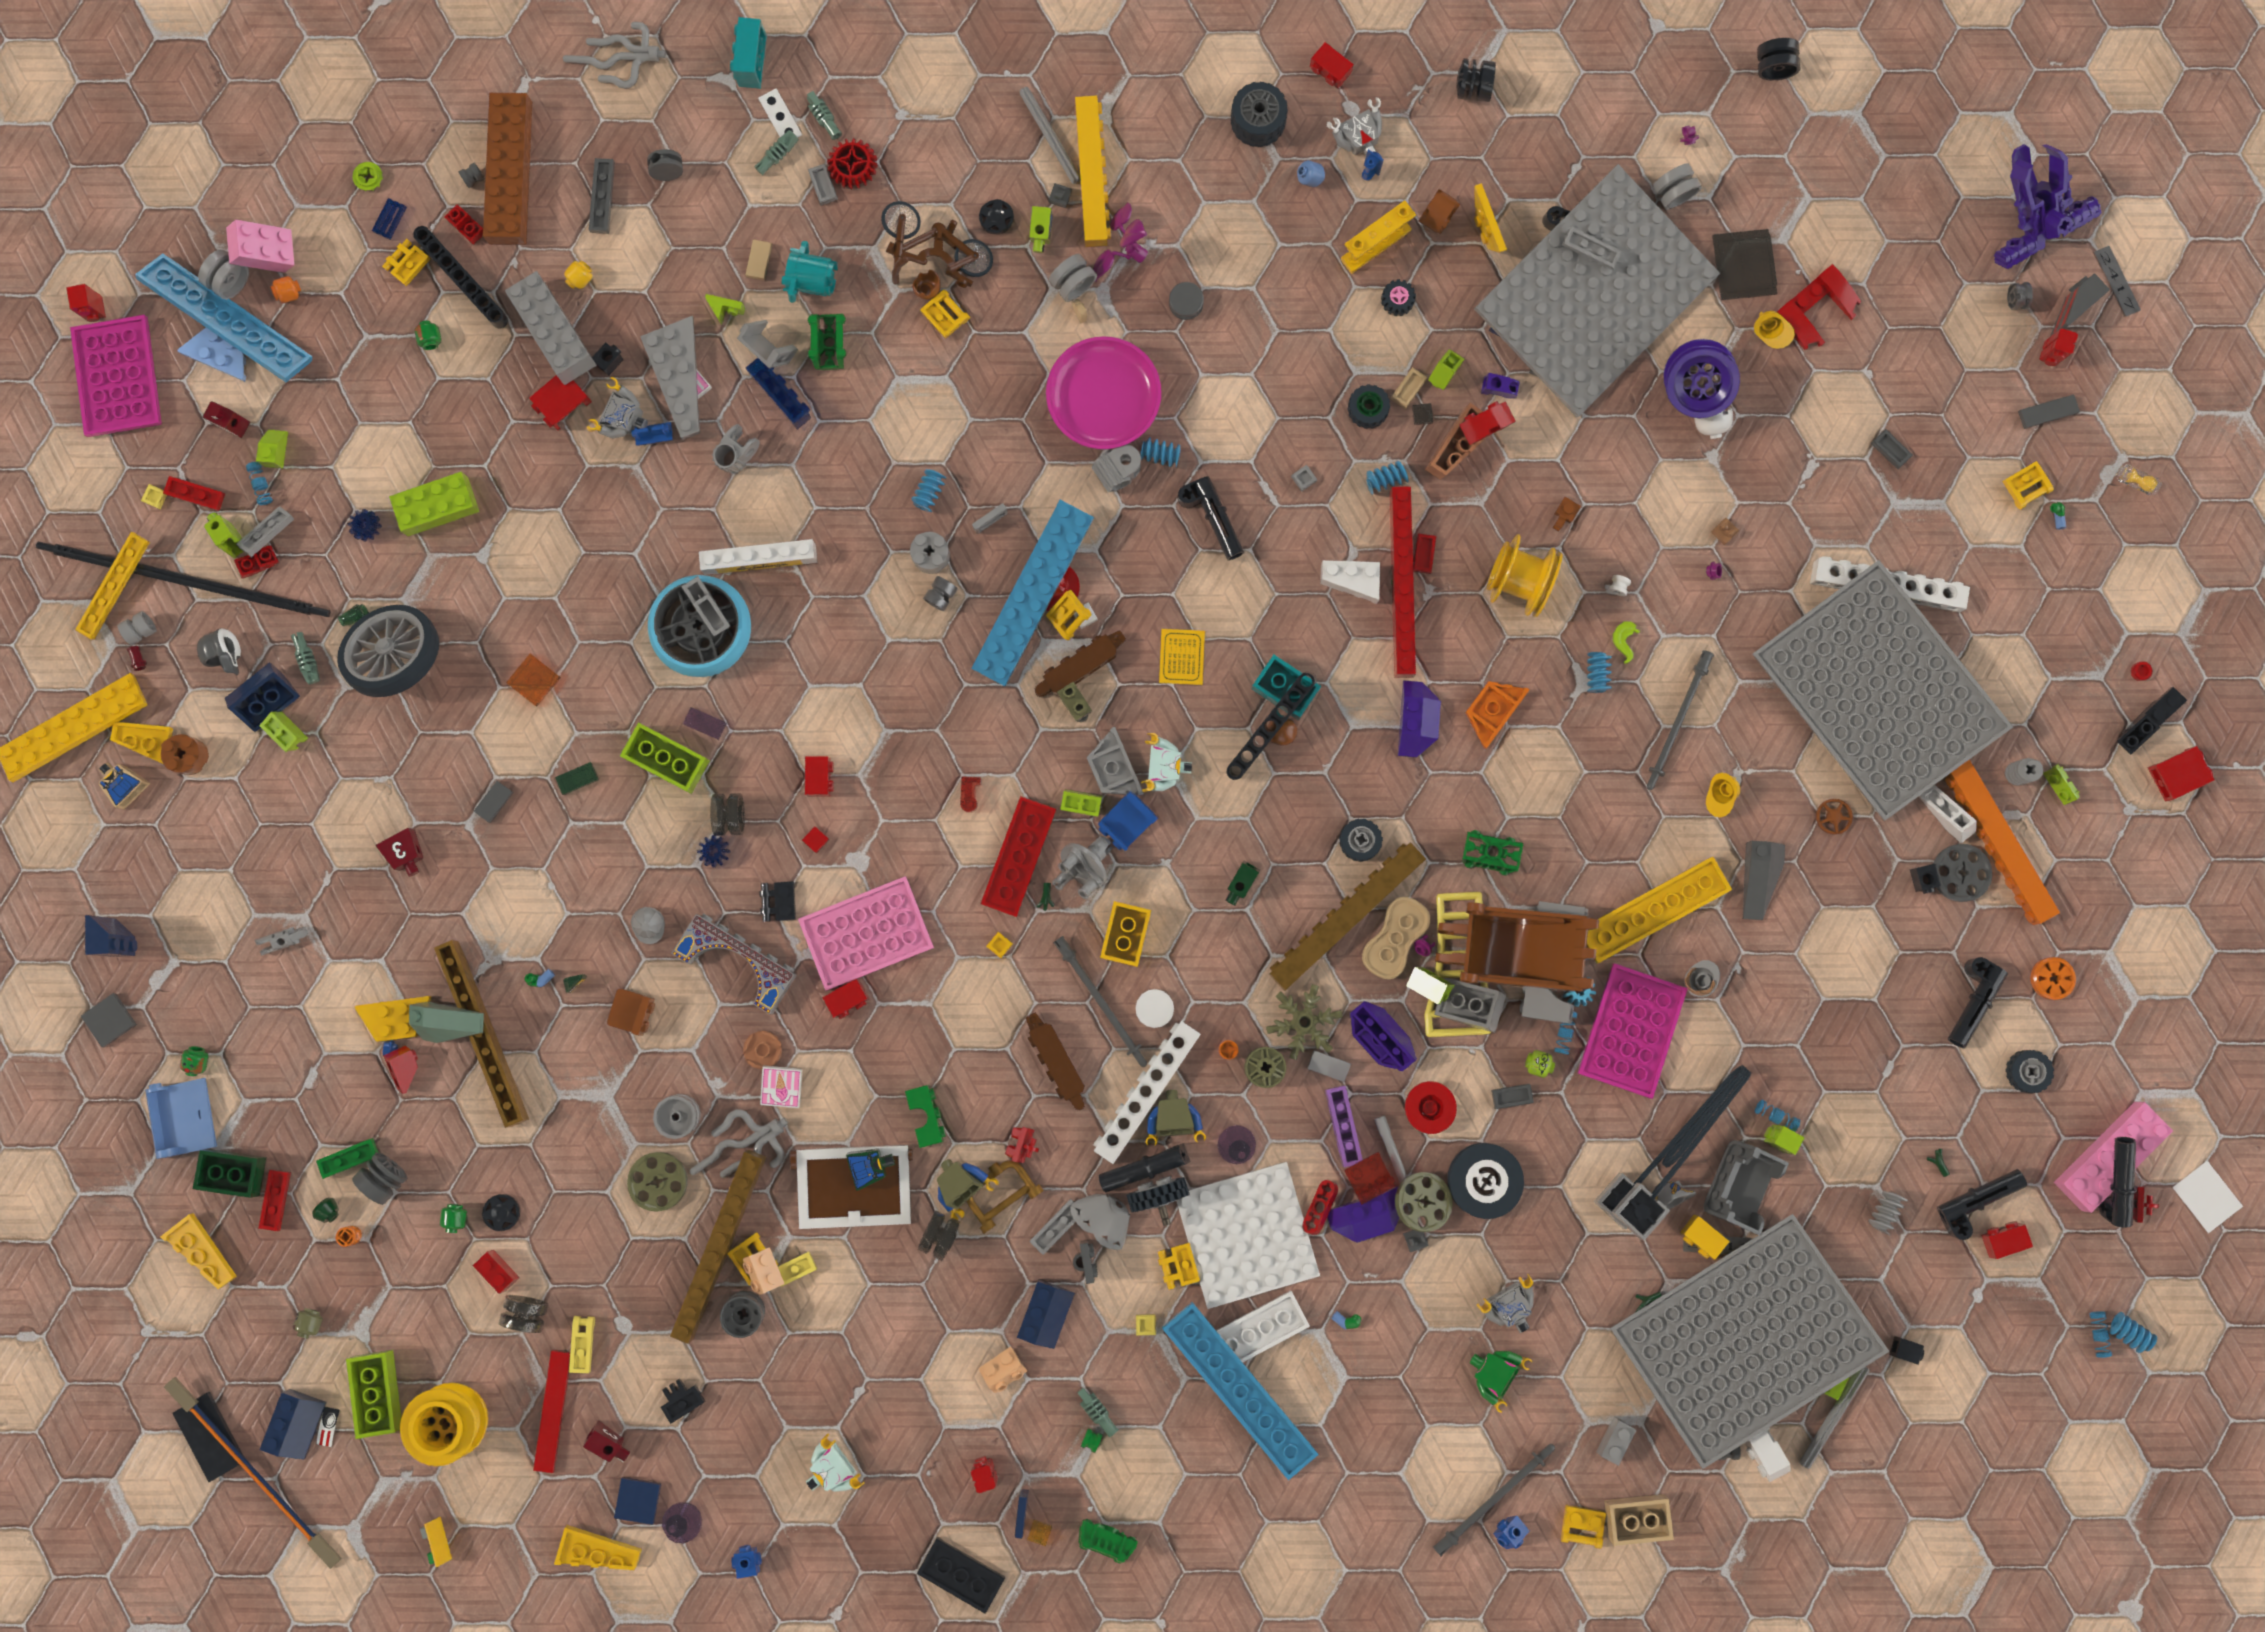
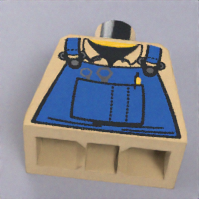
(121, 784)

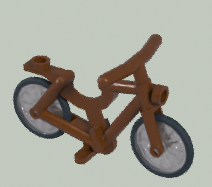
(904, 222)

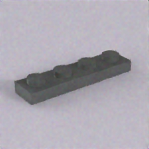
(601, 195)

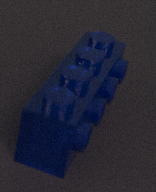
(780, 395)

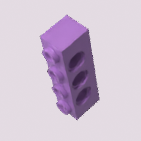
(1343, 1125)

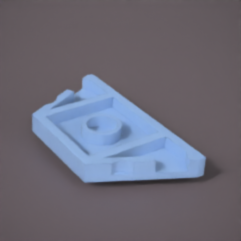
(216, 353)

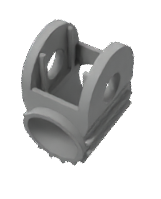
(742, 454)
(1112, 471)

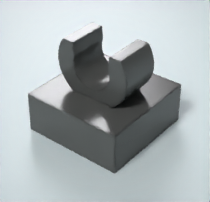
(1060, 195)
(1415, 1240)

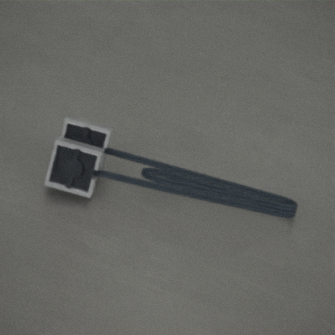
(1631, 1202)

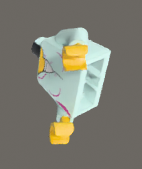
(1164, 765)
(832, 1468)

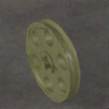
(649, 1176)
(1429, 1195)

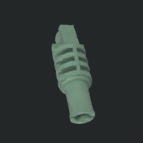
(823, 115)
(777, 151)
(305, 659)
(1097, 1412)

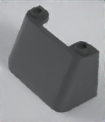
(1742, 1185)

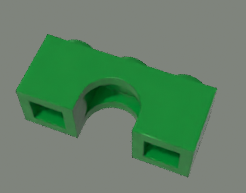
(931, 1132)

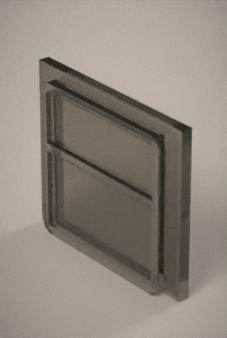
(1745, 264)

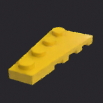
(196, 1245)
(594, 1550)

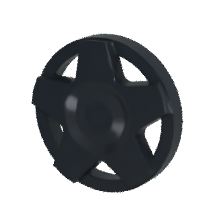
(996, 216)
(501, 1212)

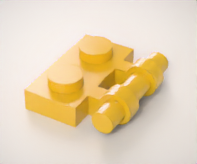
(409, 265)
(1184, 1263)

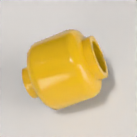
(578, 274)

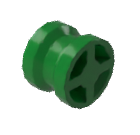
(1091, 1440)

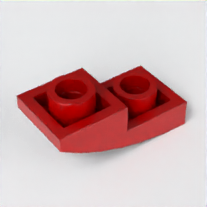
(464, 224)
(257, 563)

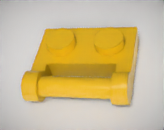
(940, 317)
(2024, 479)
(1064, 610)
(743, 1251)
(1586, 1520)

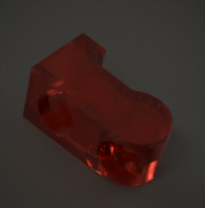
(968, 793)

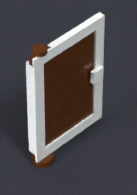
(830, 1197)

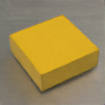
(999, 945)

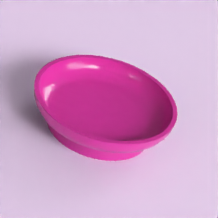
(1103, 392)

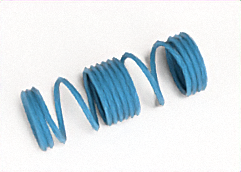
(258, 483)
(1564, 1032)
(1777, 1115)
(2100, 1334)

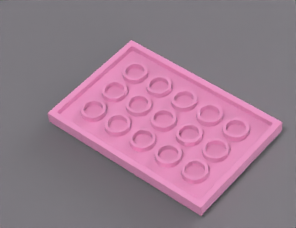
(866, 933)

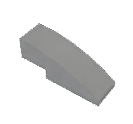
(705, 605)

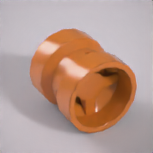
(1228, 1049)
(352, 1233)

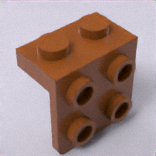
(631, 1012)

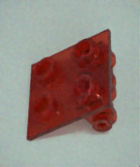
(1370, 1178)

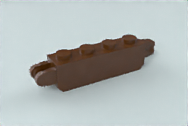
(1081, 665)
(1057, 1061)

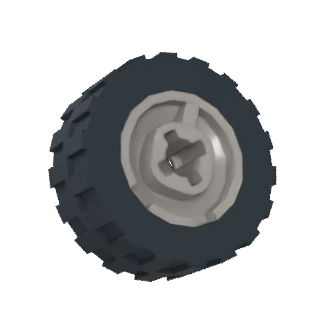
(1360, 840)
(2029, 1071)

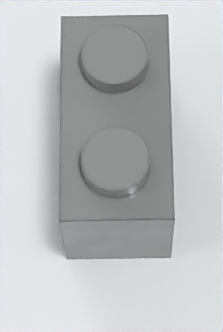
(1616, 1441)

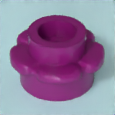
(1714, 570)

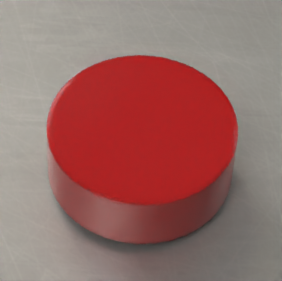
(2141, 671)

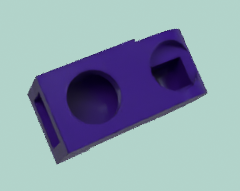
(1500, 386)

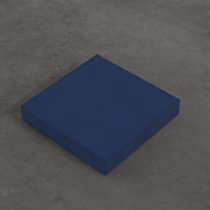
(637, 1500)
(1021, 1513)

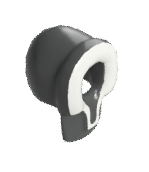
(219, 649)

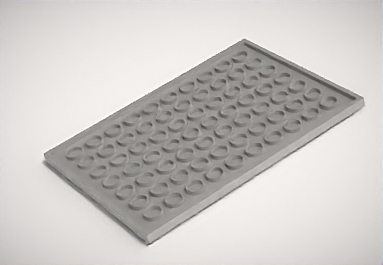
(1588, 322)
(1882, 690)
(1748, 1341)

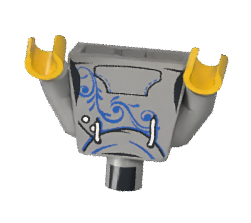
(620, 414)
(1511, 1305)

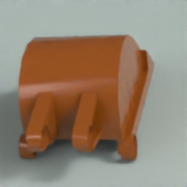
(1522, 948)

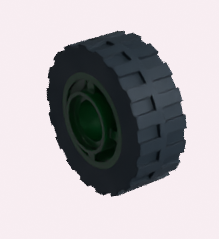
(1368, 417)

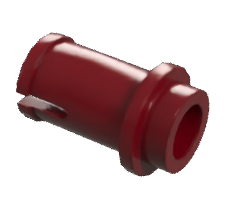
(137, 660)

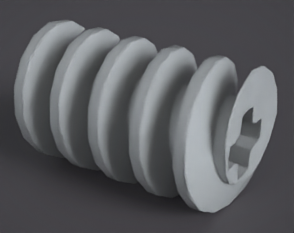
(2024, 771)
(1887, 1211)

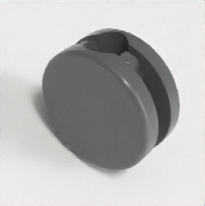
(665, 165)
(1186, 300)

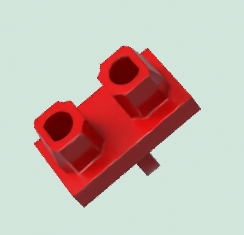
(1024, 1146)
(2138, 1212)

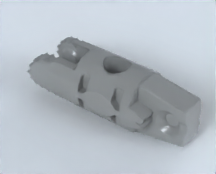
(291, 936)

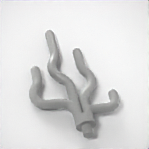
(640, 55)
(764, 1133)

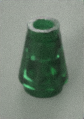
(353, 615)

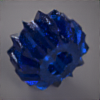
(364, 531)
(709, 846)

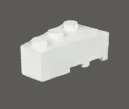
(1353, 577)
(1768, 1455)

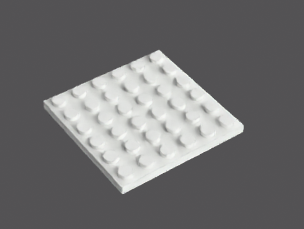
(1247, 1235)

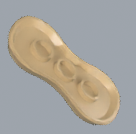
(1403, 925)

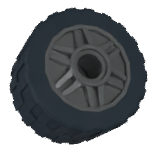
(1259, 114)

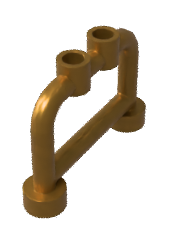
(995, 1170)

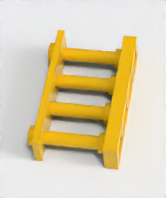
(1378, 237)

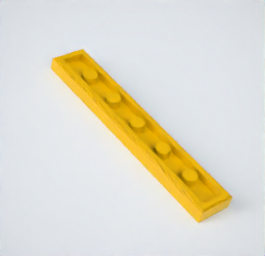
(112, 585)

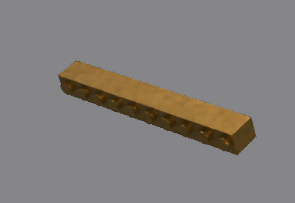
(1347, 916)
(485, 1044)
(718, 1246)

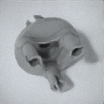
(1084, 866)

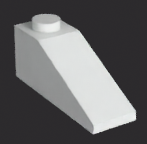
(1949, 814)

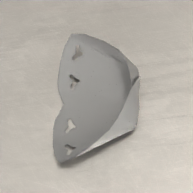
(1103, 1218)

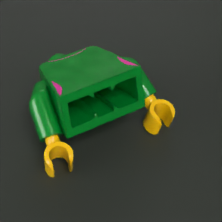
(1496, 1374)

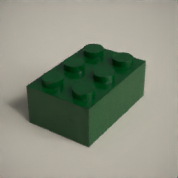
(229, 1173)

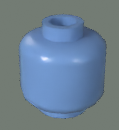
(1311, 173)

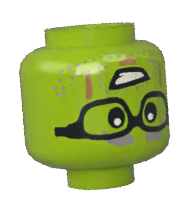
(1539, 1063)

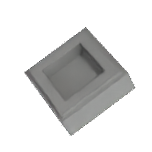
(1304, 478)

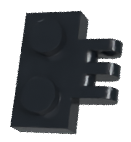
(681, 1400)

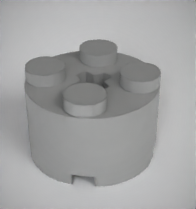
(921, 546)

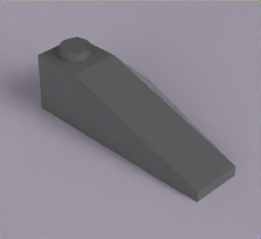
(1762, 870)

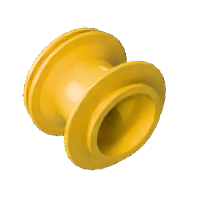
(1524, 575)
(463, 1411)

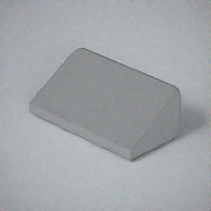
(1329, 1066)

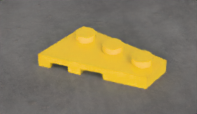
(141, 738)

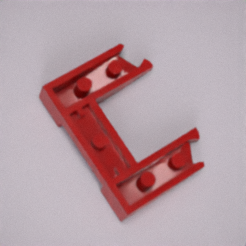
(1828, 283)

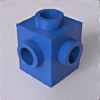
(1511, 1532)
(746, 1561)

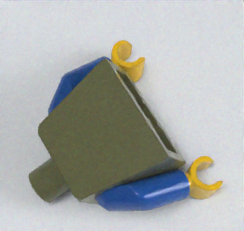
(1174, 1118)
(959, 1184)

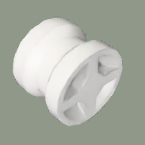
(1619, 585)

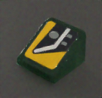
(573, 982)

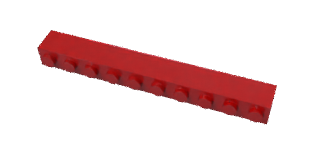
(1402, 582)

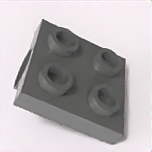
(1087, 1254)

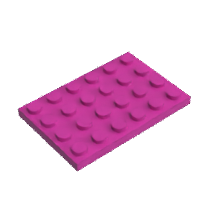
(115, 376)
(1632, 1031)

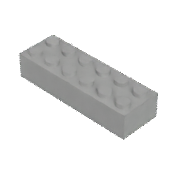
(550, 328)

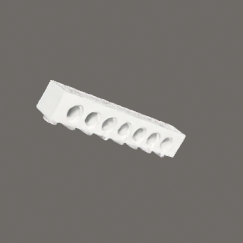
(1957, 592)
(1111, 1152)

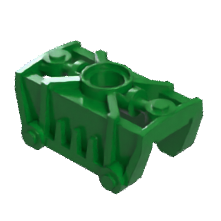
(818, 339)
(1487, 861)
(1106, 1541)

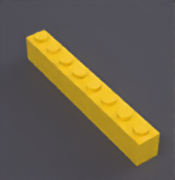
(1091, 171)

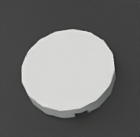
(1154, 1008)

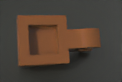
(1566, 512)

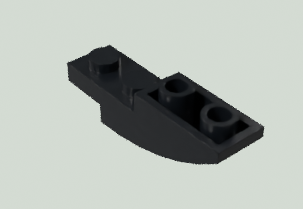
(2150, 719)

